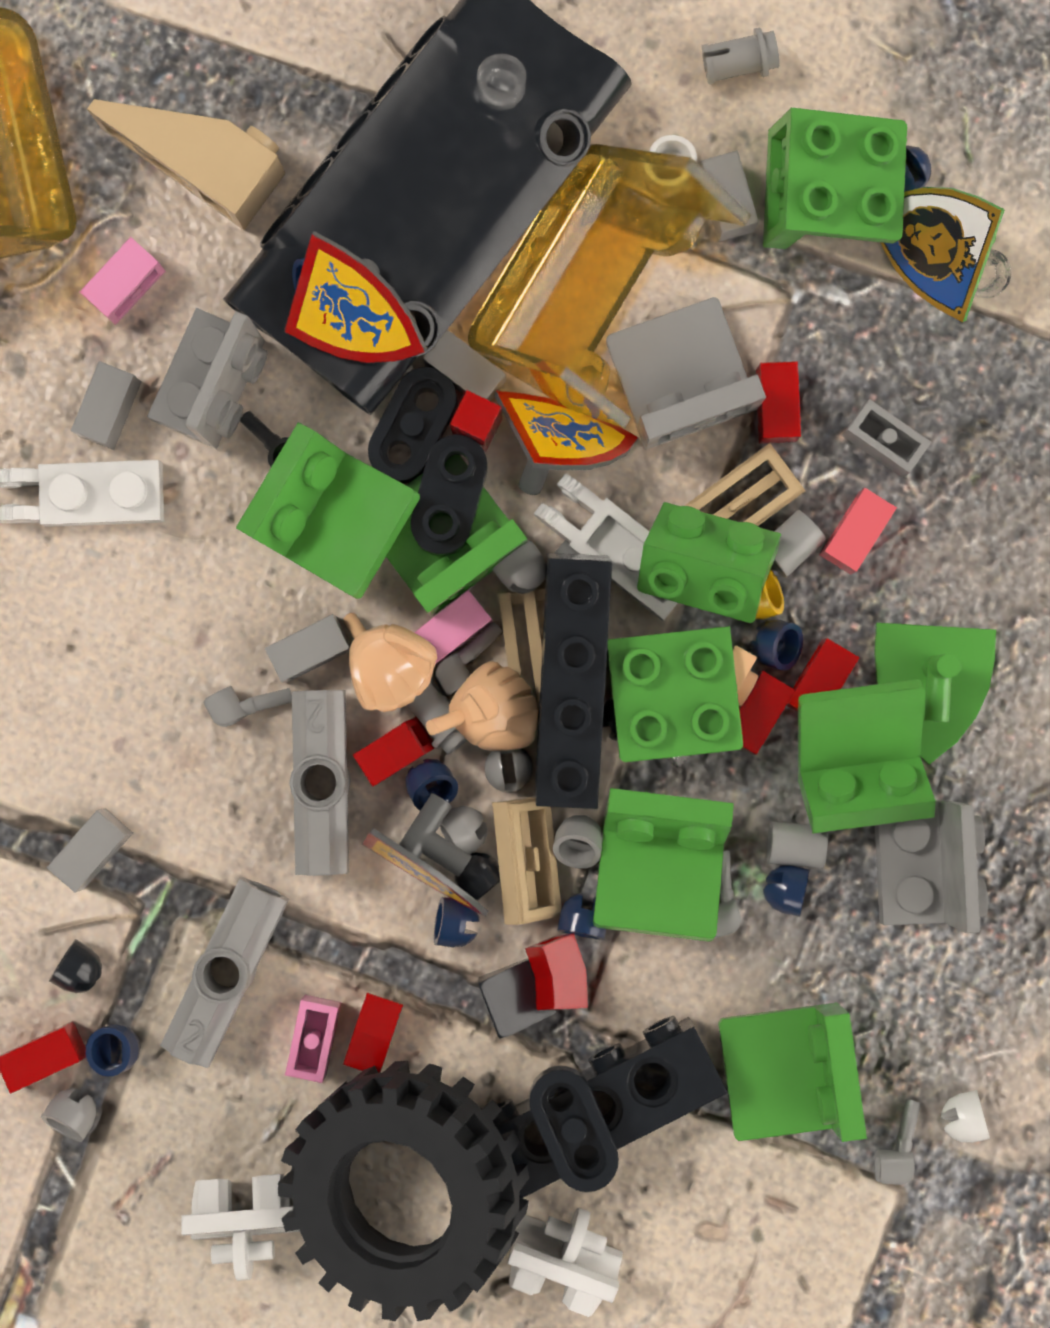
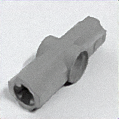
(320, 823)
(207, 1005)

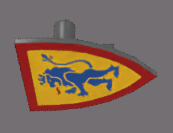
(350, 308)
(559, 438)
(423, 839)

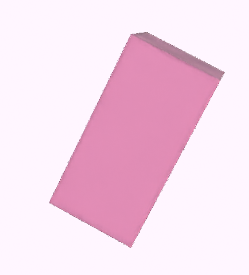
(122, 281)
(455, 625)
(313, 1038)

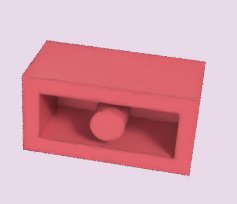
(857, 531)

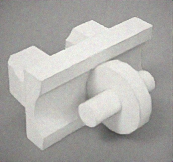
(214, 1218)
(567, 1256)

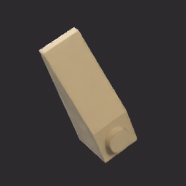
(203, 154)

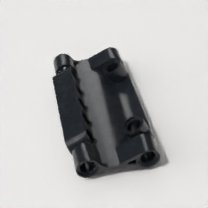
(437, 177)

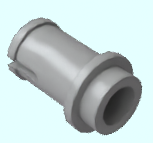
(741, 56)
(433, 704)

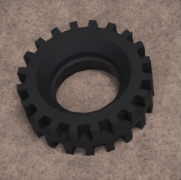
(463, 1149)

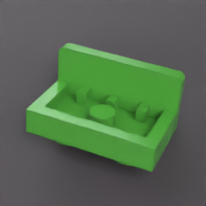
(707, 561)

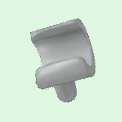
(452, 671)
(227, 709)
(728, 914)
(898, 1165)

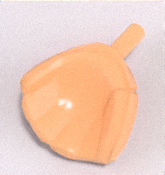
(388, 664)
(491, 710)

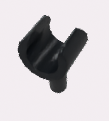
(271, 441)

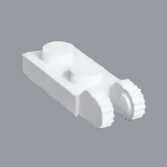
(88, 493)
(609, 534)

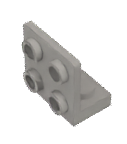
(682, 373)
(209, 377)
(932, 869)

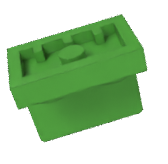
(834, 177)
(328, 511)
(442, 579)
(674, 694)
(863, 756)
(661, 864)
(792, 1073)

